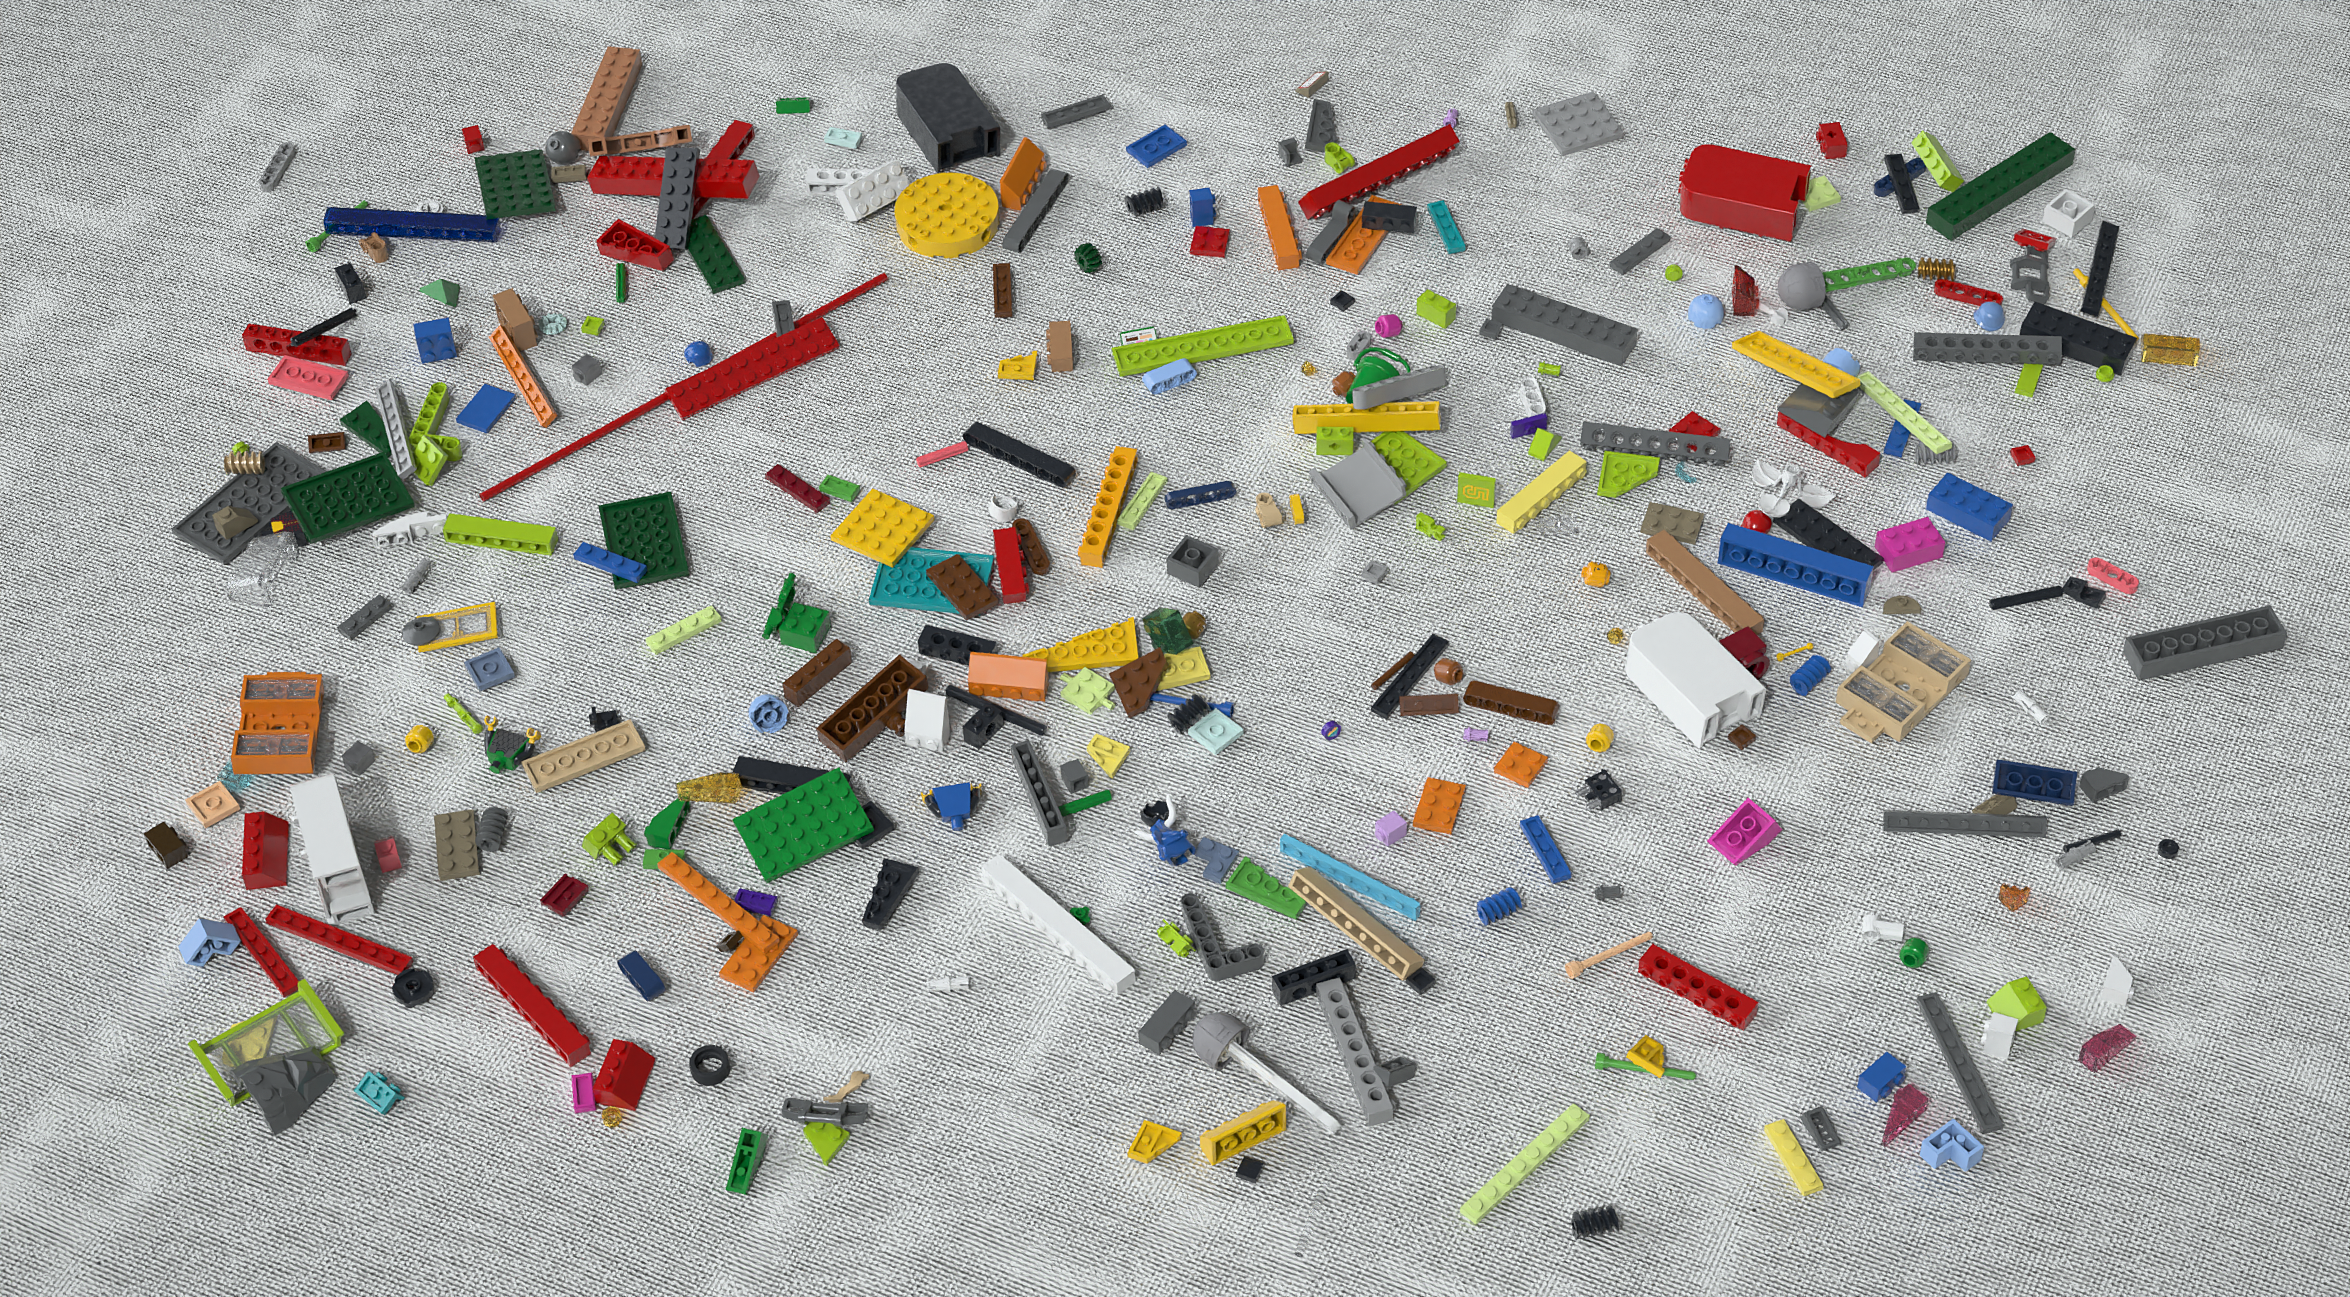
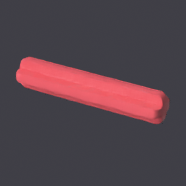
(942, 454)

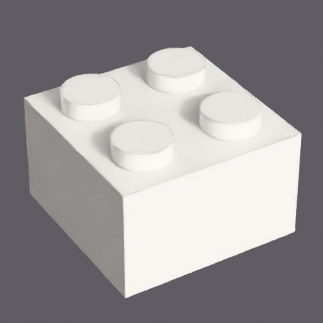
(2068, 213)

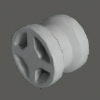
(1578, 248)

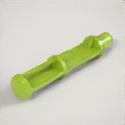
(465, 716)

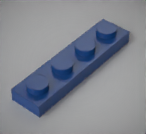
(1899, 434)
(610, 562)
(1545, 849)

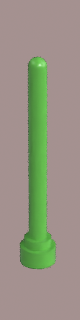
(314, 243)
(1604, 1062)

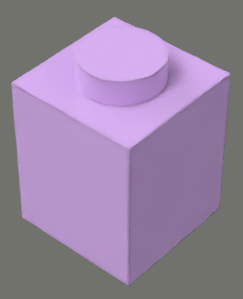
(1390, 828)

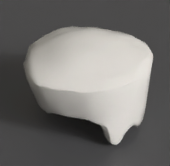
(1003, 508)

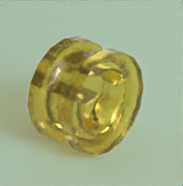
(611, 1110)

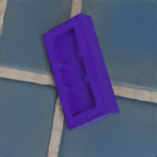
(1528, 425)
(756, 901)

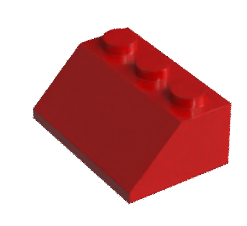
(623, 1075)

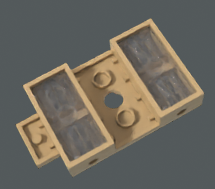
(1907, 658)

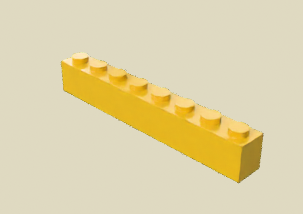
(1380, 418)

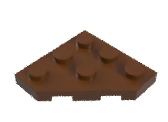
(1139, 680)

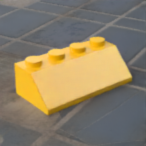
(1243, 1131)

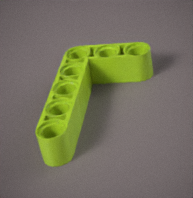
(430, 419)

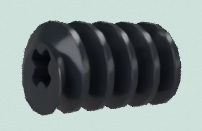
(1144, 200)
(1188, 712)
(1594, 1221)

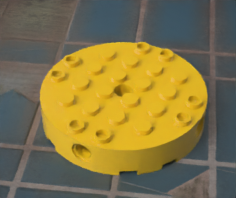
(947, 215)

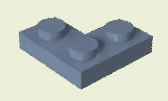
(1220, 859)

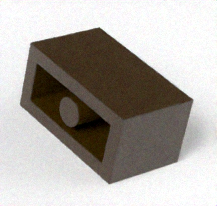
(166, 844)

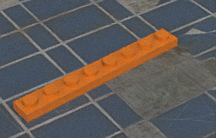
(523, 376)
(718, 902)

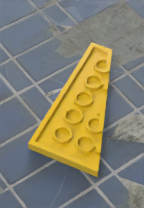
(1092, 649)

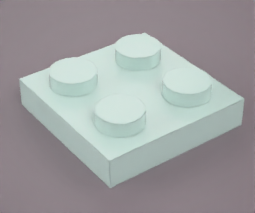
(1215, 731)

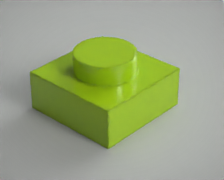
(592, 325)

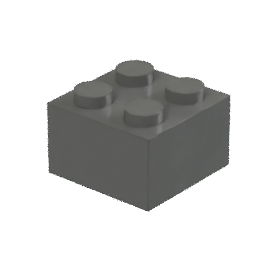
(1192, 561)

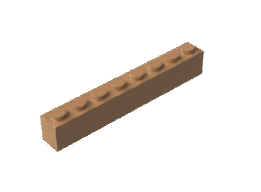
(1703, 583)

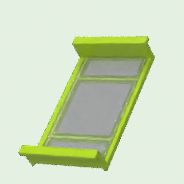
(284, 1027)

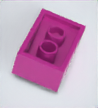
(1744, 832)

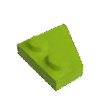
(826, 1139)

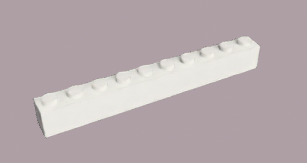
(1058, 924)

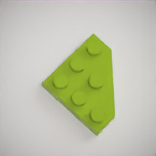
(1624, 472)

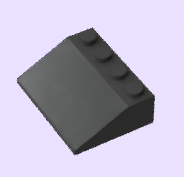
(1817, 409)

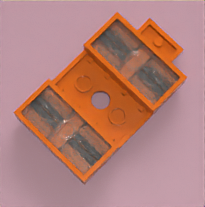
(275, 701)

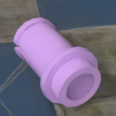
(1451, 118)
(1475, 734)

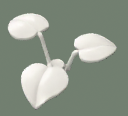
(1774, 506)

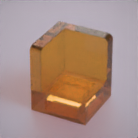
(2013, 897)

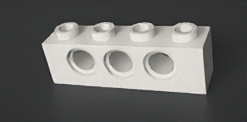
(826, 181)

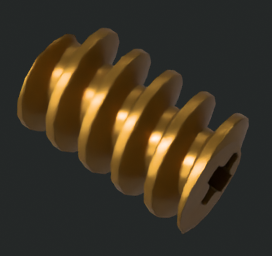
(1936, 268)

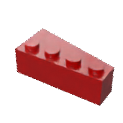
(634, 246)
(1009, 565)

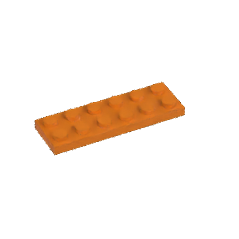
(1357, 244)

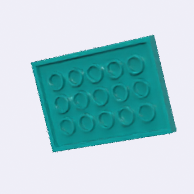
(911, 588)

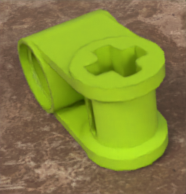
(1337, 157)

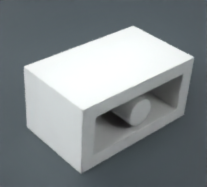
(1999, 1035)

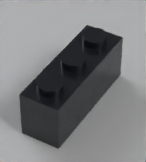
(1389, 217)

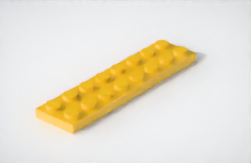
(1796, 364)

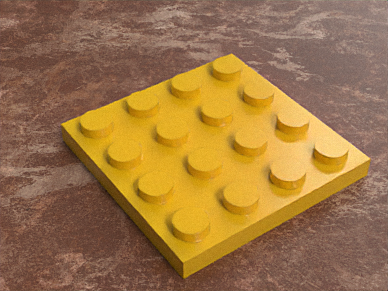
(882, 527)

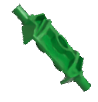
(778, 614)

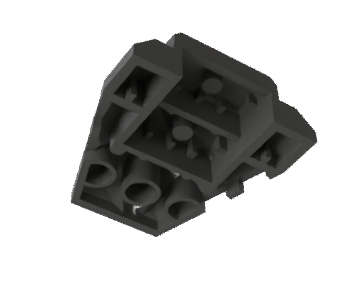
(285, 1084)

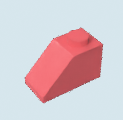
(387, 854)

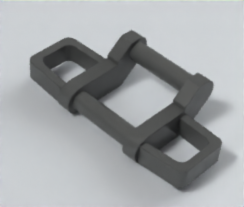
(2030, 282)
(839, 1119)

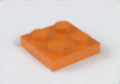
(1520, 764)

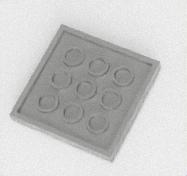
(1577, 123)

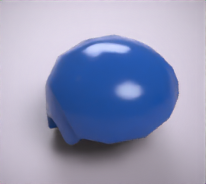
(698, 353)

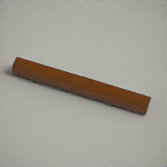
(1393, 670)

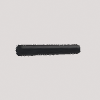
(2096, 839)

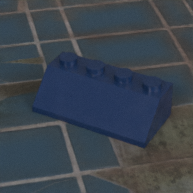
(2034, 782)

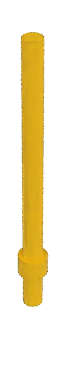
(2110, 310)

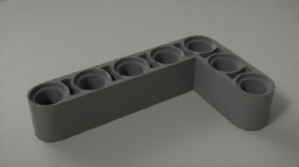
(1216, 963)

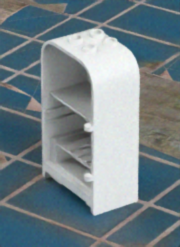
(1692, 677)
(331, 849)

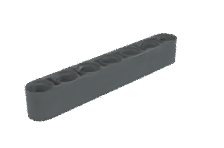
(1035, 210)

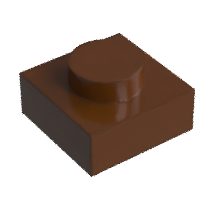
(1741, 737)

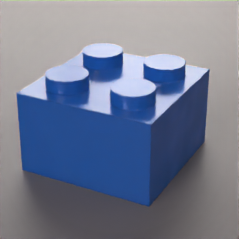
(435, 340)

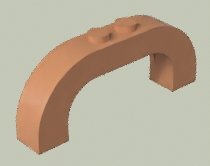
(639, 141)

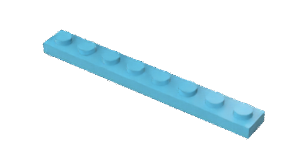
(1350, 877)

